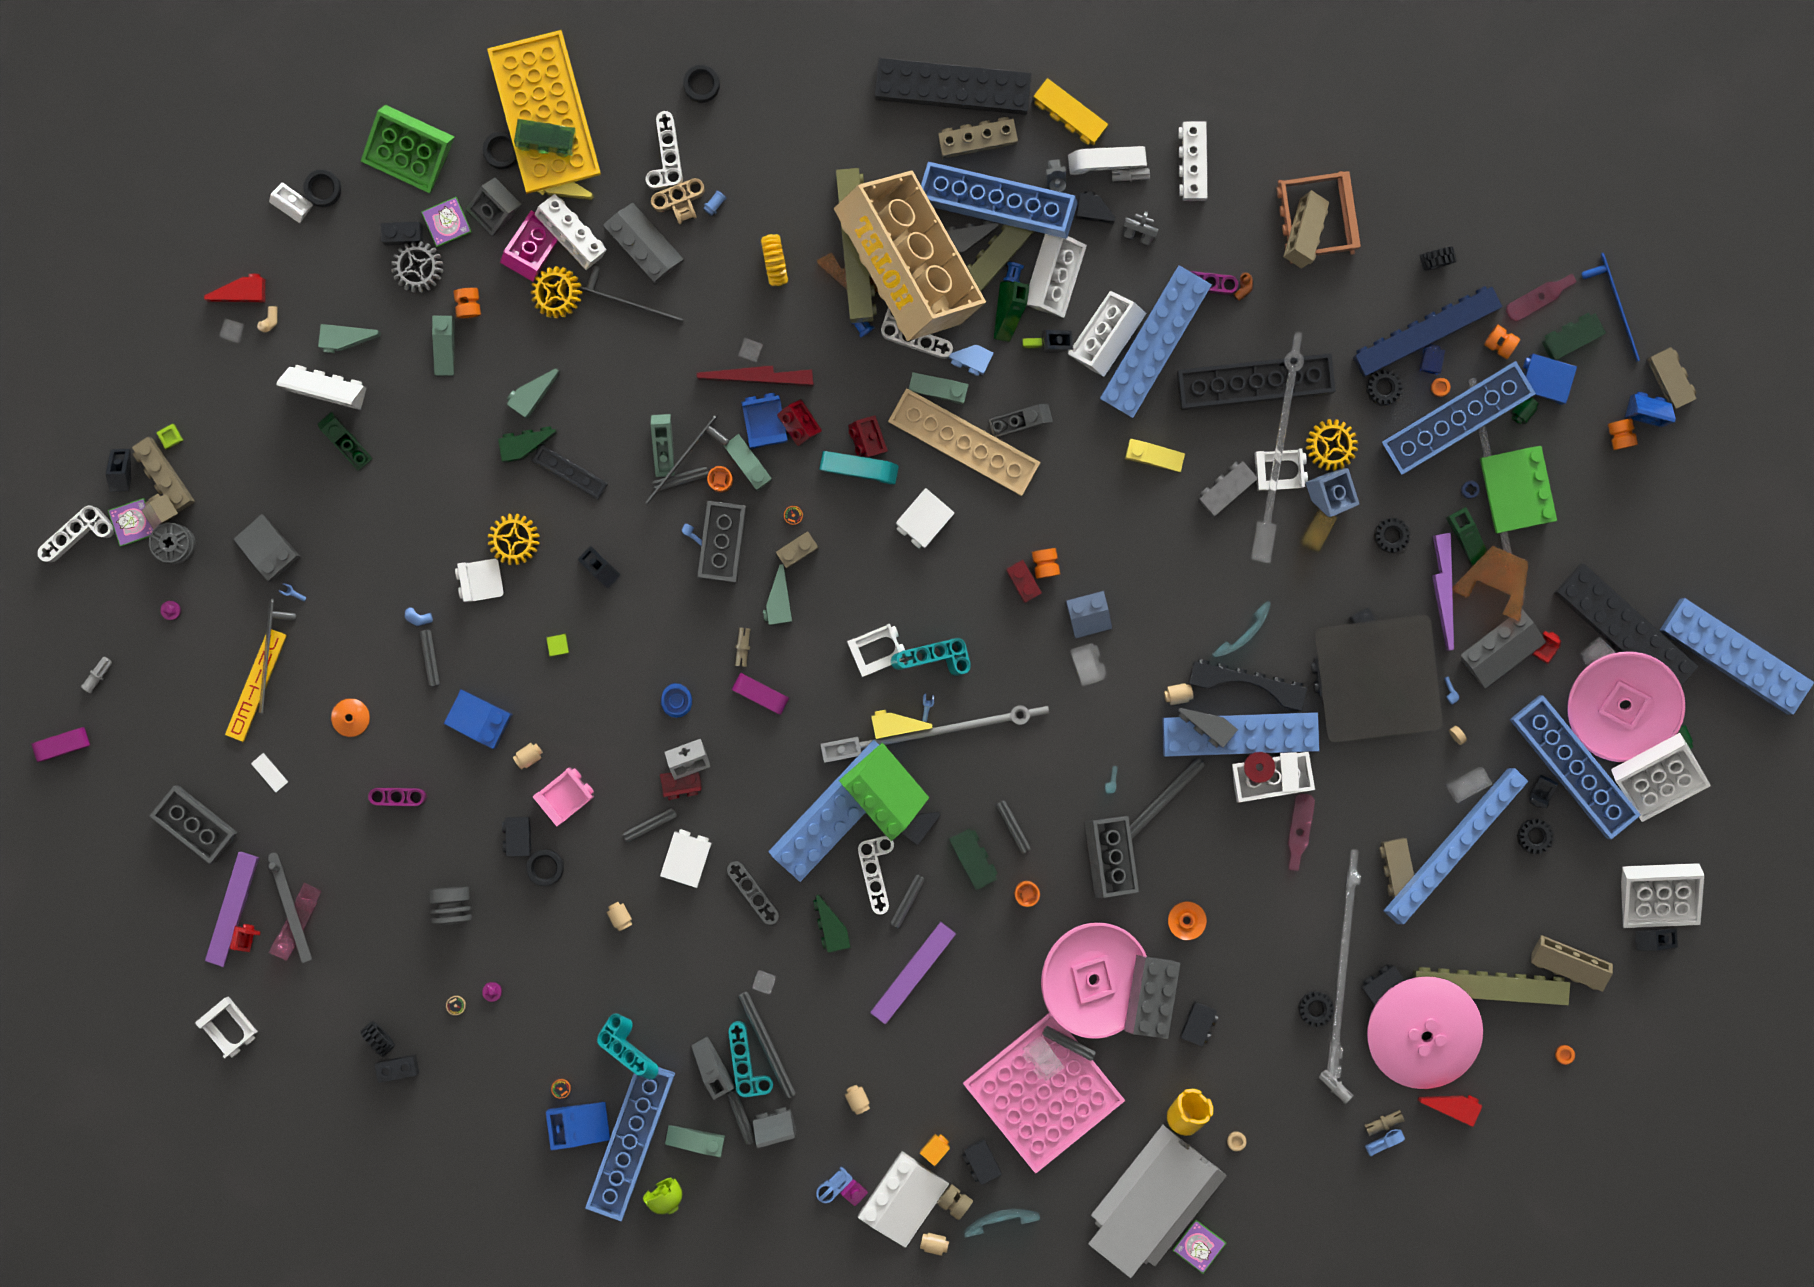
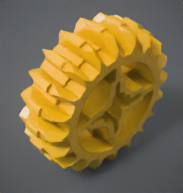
(774, 260)
(551, 297)
(1339, 448)
(514, 530)

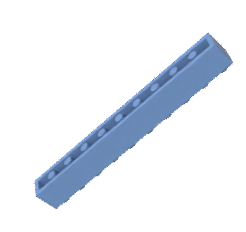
(1455, 846)

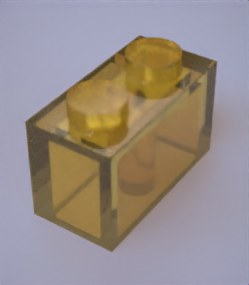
(1318, 530)

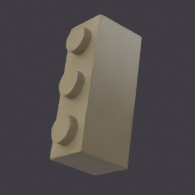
(1672, 378)
(1398, 864)

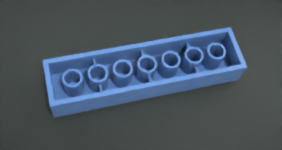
(999, 200)
(1155, 341)
(1458, 417)
(1736, 656)
(1255, 734)
(1575, 767)
(819, 826)
(629, 1144)

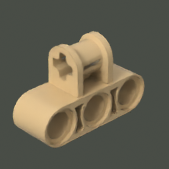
(682, 208)

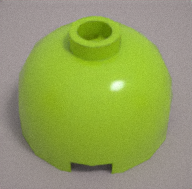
(665, 1197)

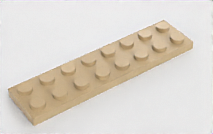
(964, 442)

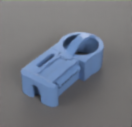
(1387, 1141)
(836, 1183)

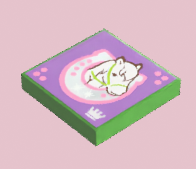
(446, 222)
(130, 523)
(1199, 1246)

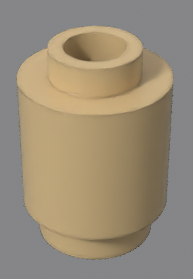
(1178, 694)
(528, 756)
(619, 916)
(857, 1099)
(934, 1244)

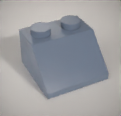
(1333, 492)
(1089, 614)

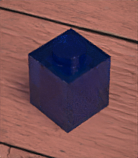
(1432, 359)

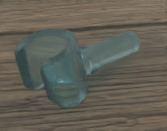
(1110, 787)

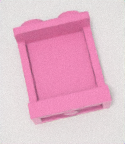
(564, 796)

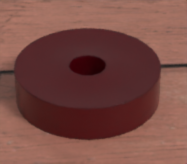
(1267, 763)

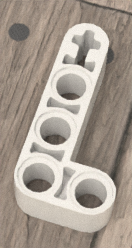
(666, 149)
(1106, 159)
(915, 343)
(72, 537)
(877, 875)

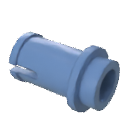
(714, 203)

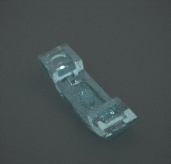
(1260, 615)
(977, 1227)

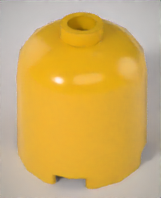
(1189, 1112)

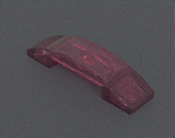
(304, 906)

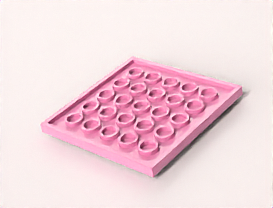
(1040, 1114)

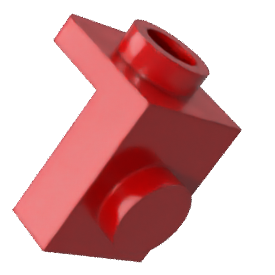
(1549, 649)
(243, 937)

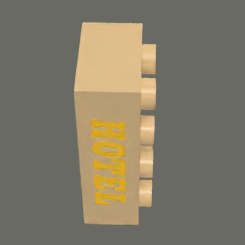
(909, 255)

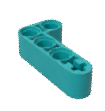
(859, 467)
(929, 656)
(613, 1040)
(745, 1059)

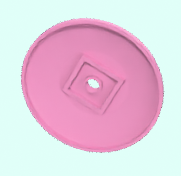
(1618, 732)
(1070, 998)
(1419, 1007)

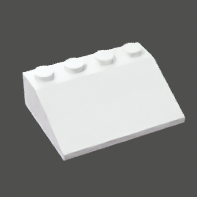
(323, 387)
(1660, 777)
(1662, 895)
(903, 1199)

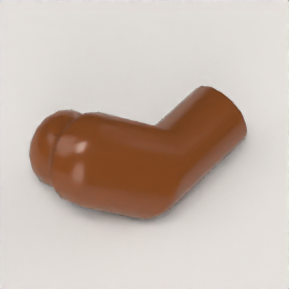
(1246, 286)

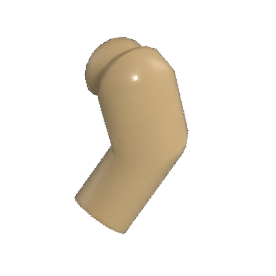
(270, 322)

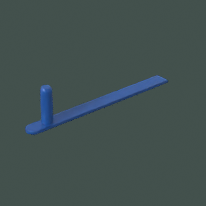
(1602, 269)

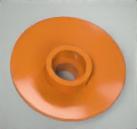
(359, 713)
(1194, 927)

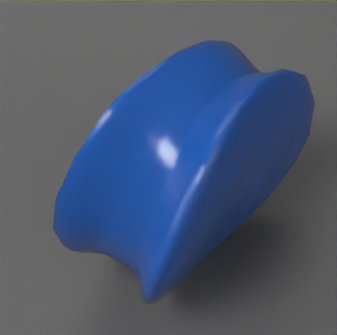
(676, 700)

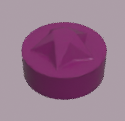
(170, 610)
(492, 991)

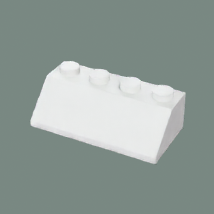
(1055, 274)
(1107, 333)
(1248, 790)

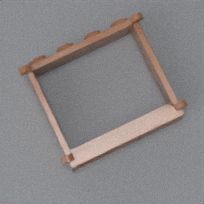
(1347, 206)

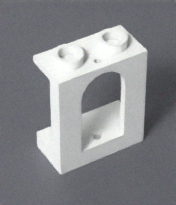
(1292, 455)
(885, 631)
(226, 1047)

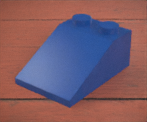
(1650, 410)
(478, 719)

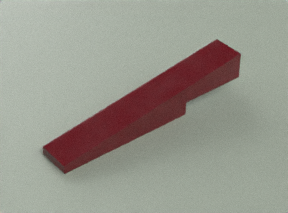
(760, 375)

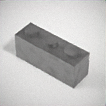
(1227, 488)

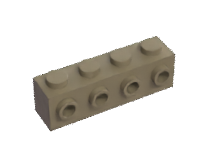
(977, 138)
(1306, 229)
(162, 473)
(1571, 963)

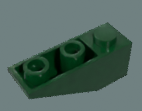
(1010, 307)
(344, 441)
(520, 446)
(1467, 534)
(834, 930)

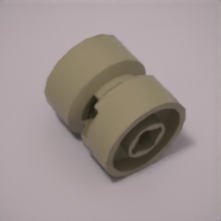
(955, 1202)

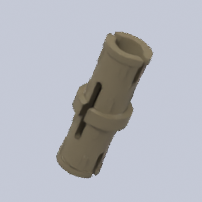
(742, 647)
(1384, 1123)

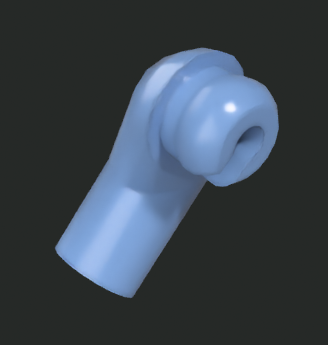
(416, 619)

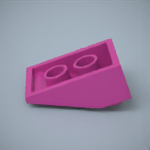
(529, 248)

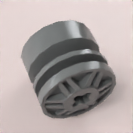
(183, 541)
(450, 905)

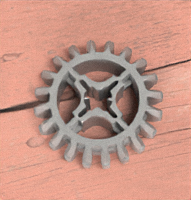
(409, 270)

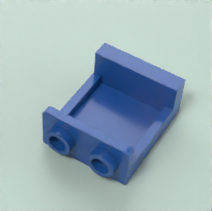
(1549, 377)
(762, 421)

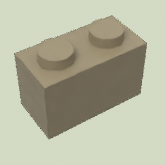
(159, 510)
(797, 550)

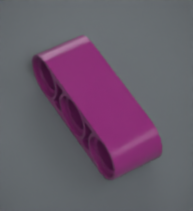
(1219, 282)
(760, 693)
(60, 744)
(388, 796)

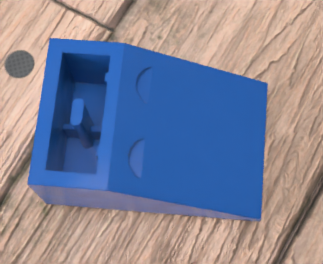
(577, 1125)

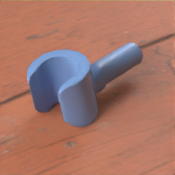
(687, 530)
(290, 591)
(1453, 697)
(927, 704)

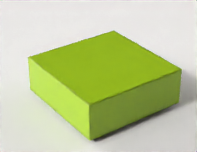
(1032, 343)
(169, 436)
(557, 645)

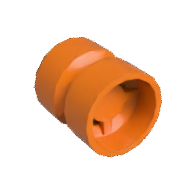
(465, 309)
(1507, 345)
(1622, 434)
(720, 479)
(1046, 563)
(1027, 893)

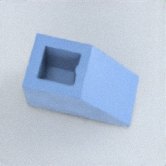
(973, 357)

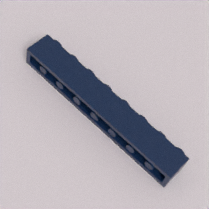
(1428, 331)

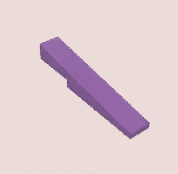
(1443, 587)
(232, 908)
(913, 972)

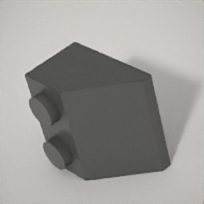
(493, 206)

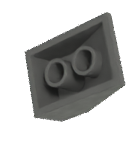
(266, 548)
(774, 1127)

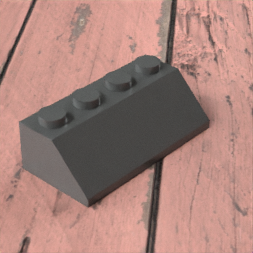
(643, 242)
(1502, 649)
(1111, 857)

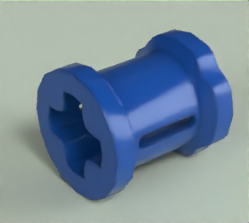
(1011, 267)
(863, 328)

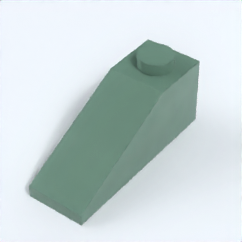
(342, 337)
(443, 345)
(939, 388)
(529, 395)
(662, 444)
(748, 462)
(778, 603)
(695, 1140)

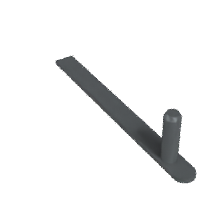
(590, 288)
(710, 430)
(271, 615)
(287, 900)

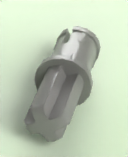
(1130, 174)
(96, 674)
(1337, 1088)

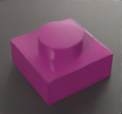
(854, 1192)

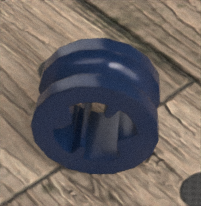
(1467, 494)

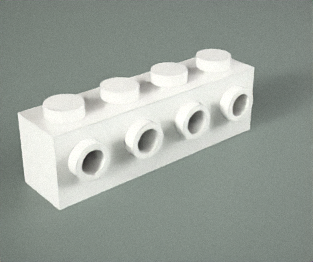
(1193, 161)
(570, 231)

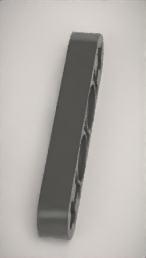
(756, 890)

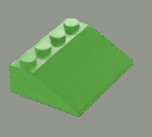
(406, 148)
(1518, 489)
(885, 791)

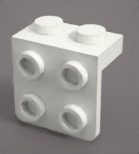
(479, 580)

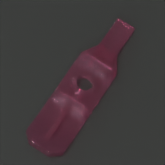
(1530, 302)
(1301, 819)

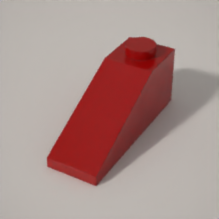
(241, 290)
(1458, 1107)

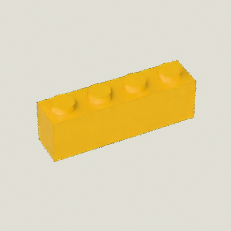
(1070, 112)

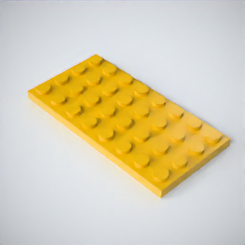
(540, 87)

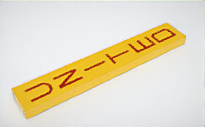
(250, 695)

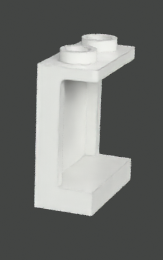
(924, 519)
(686, 858)

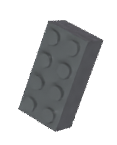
(722, 541)
(193, 824)
(1152, 997)

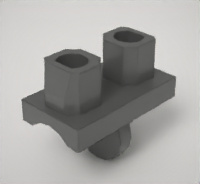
(1056, 176)
(1148, 231)

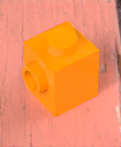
(935, 1149)

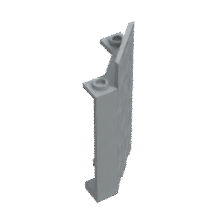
(1153, 1202)

